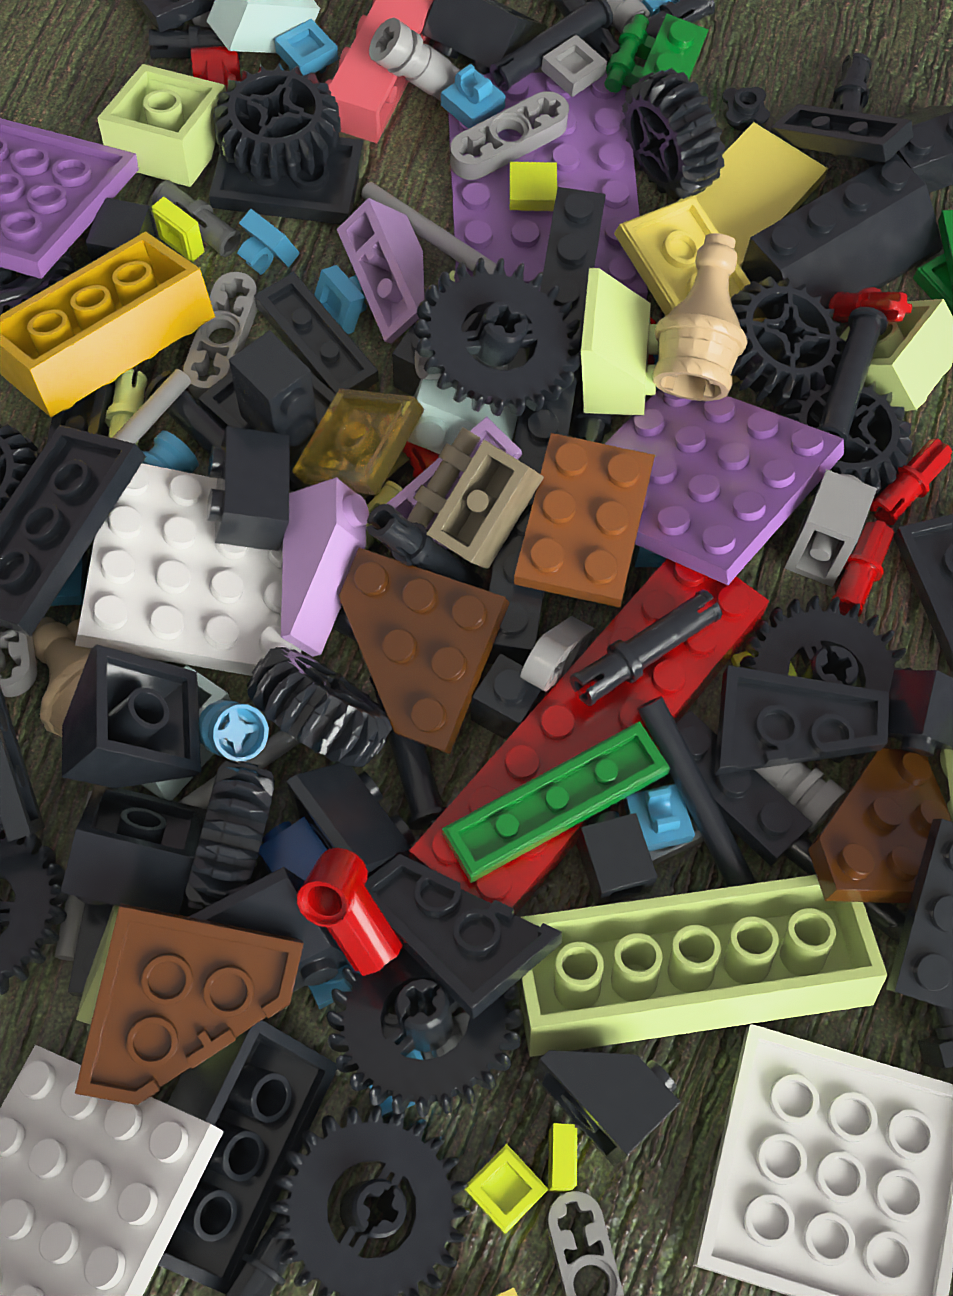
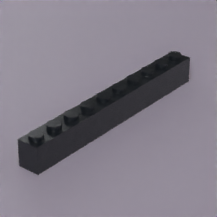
(567, 264)

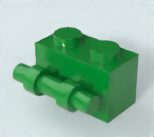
(674, 47)

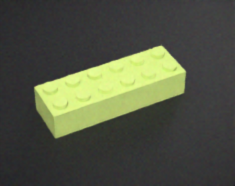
(698, 964)

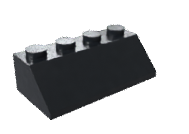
(851, 235)
(263, 1098)

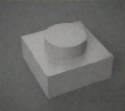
(574, 65)

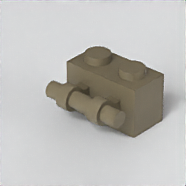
(483, 502)

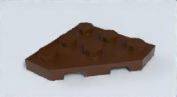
(421, 643)
(879, 831)
(178, 996)

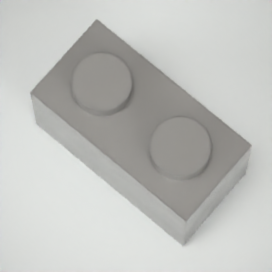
(830, 527)

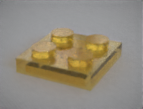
(359, 439)

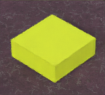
(532, 186)
(178, 229)
(562, 1158)
(505, 1189)

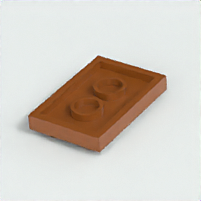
(584, 520)

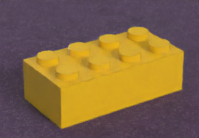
(101, 322)

